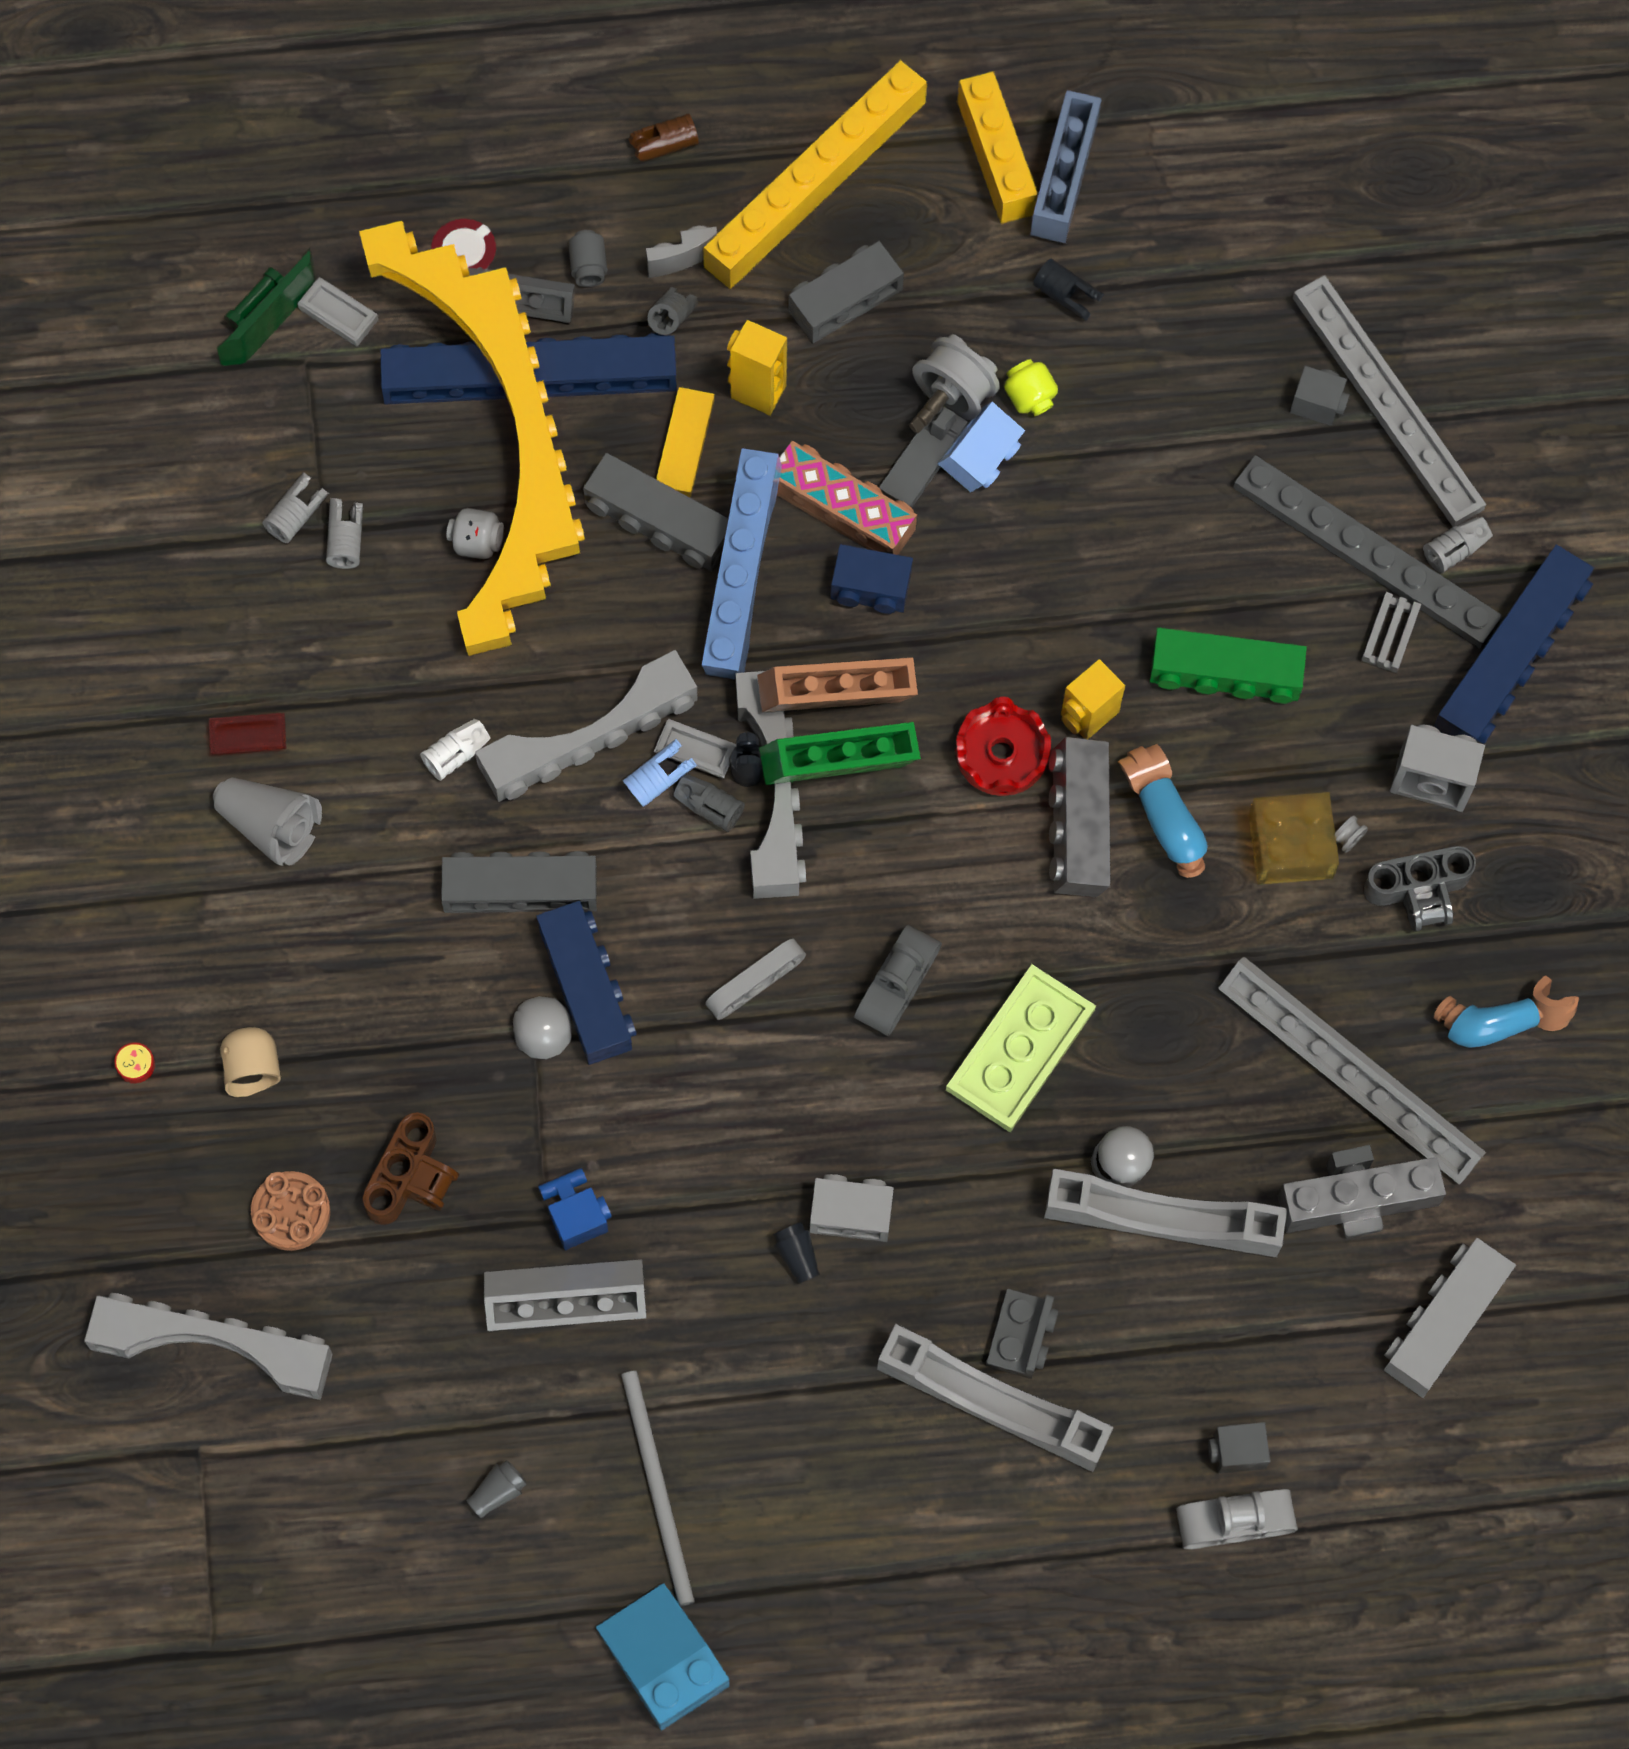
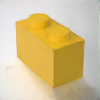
(1092, 700)

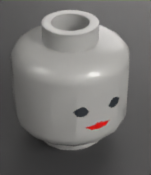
(475, 533)

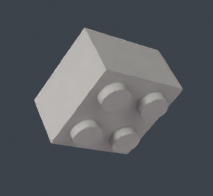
(1437, 767)

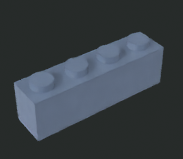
(1065, 166)

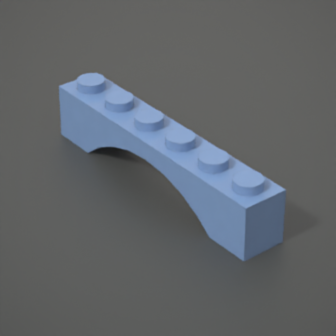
(740, 563)

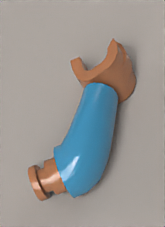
(1168, 816)
(1488, 1025)

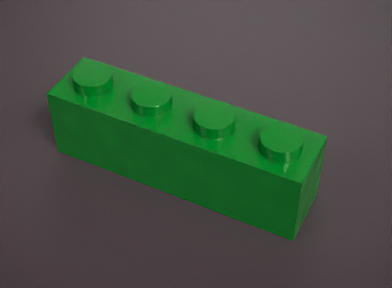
(1228, 665)
(839, 753)

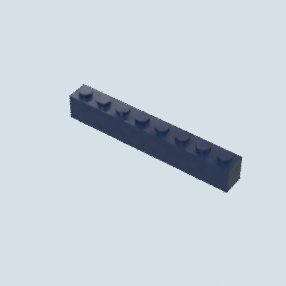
(566, 367)

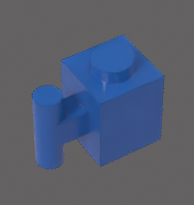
(577, 1215)

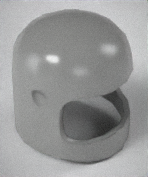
(1124, 1156)

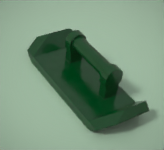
(269, 314)

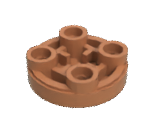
(290, 1210)

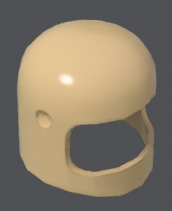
(246, 1054)

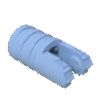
(650, 778)

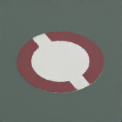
(470, 239)

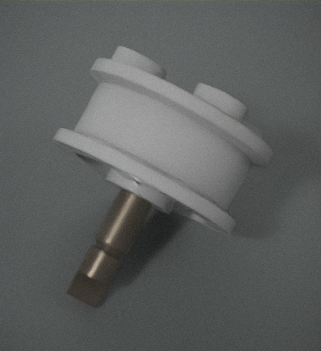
(954, 380)

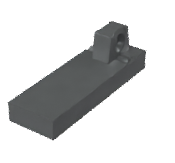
(541, 297)
(920, 459)

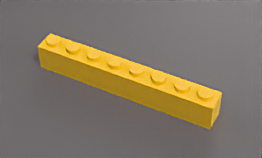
(815, 175)

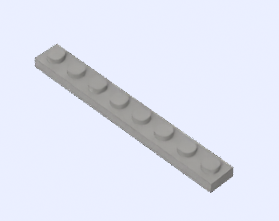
(1389, 401)
(1351, 1070)

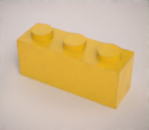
(757, 366)

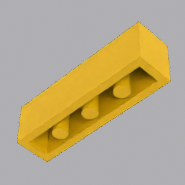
(997, 147)

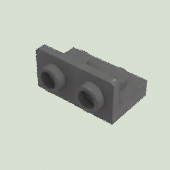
(1020, 1334)

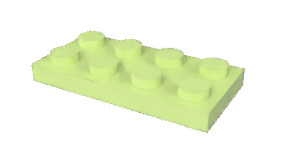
(1020, 1048)

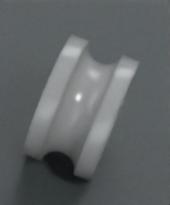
(1350, 834)

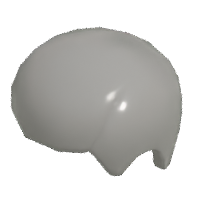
(542, 1027)

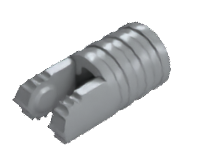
(291, 512)
(344, 536)

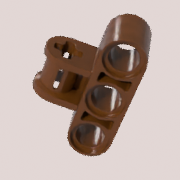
(425, 1180)

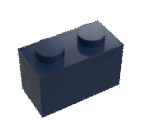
(871, 579)

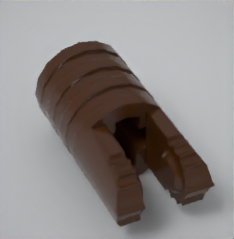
(664, 137)

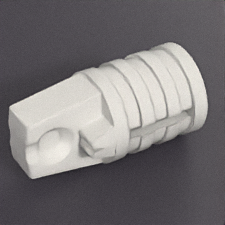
(455, 748)

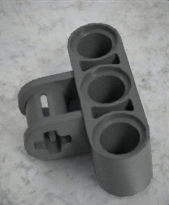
(1423, 901)
(898, 980)

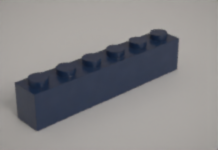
(1515, 646)

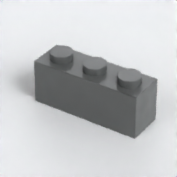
(845, 291)

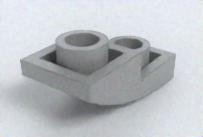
(671, 258)

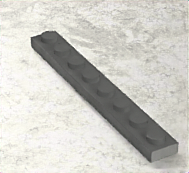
(1367, 551)

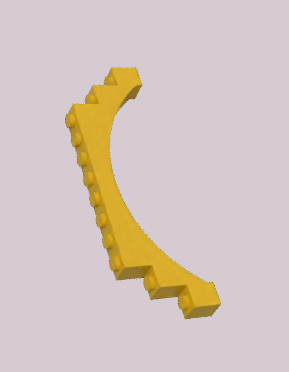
(542, 517)

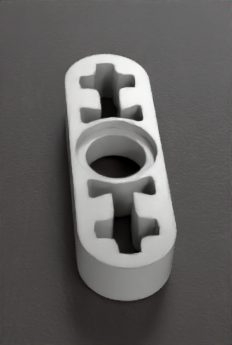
(755, 979)

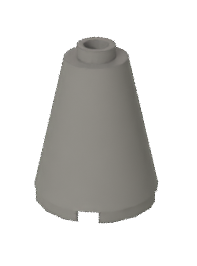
(269, 817)

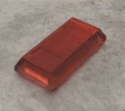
(247, 733)

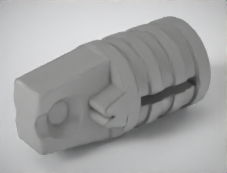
(1457, 544)

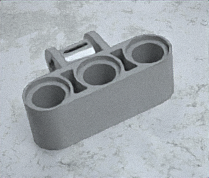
(1236, 1519)

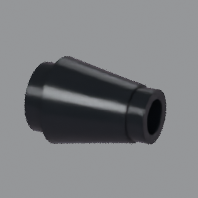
(797, 1252)

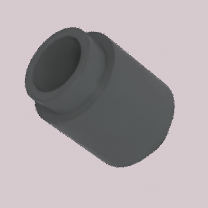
(587, 258)

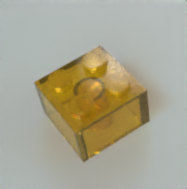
(1293, 838)

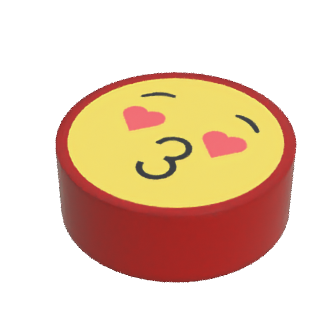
(134, 1063)

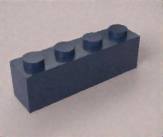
(585, 983)

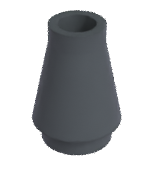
(497, 1488)

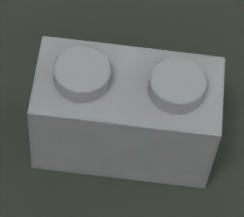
(851, 1208)

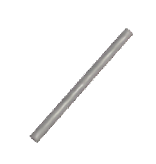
(657, 1488)

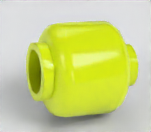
(1031, 387)

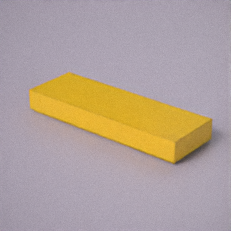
(685, 439)

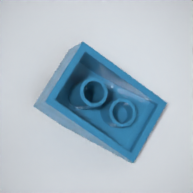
(663, 1656)

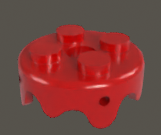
(1009, 724)

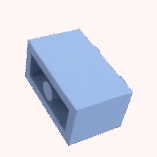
(982, 447)

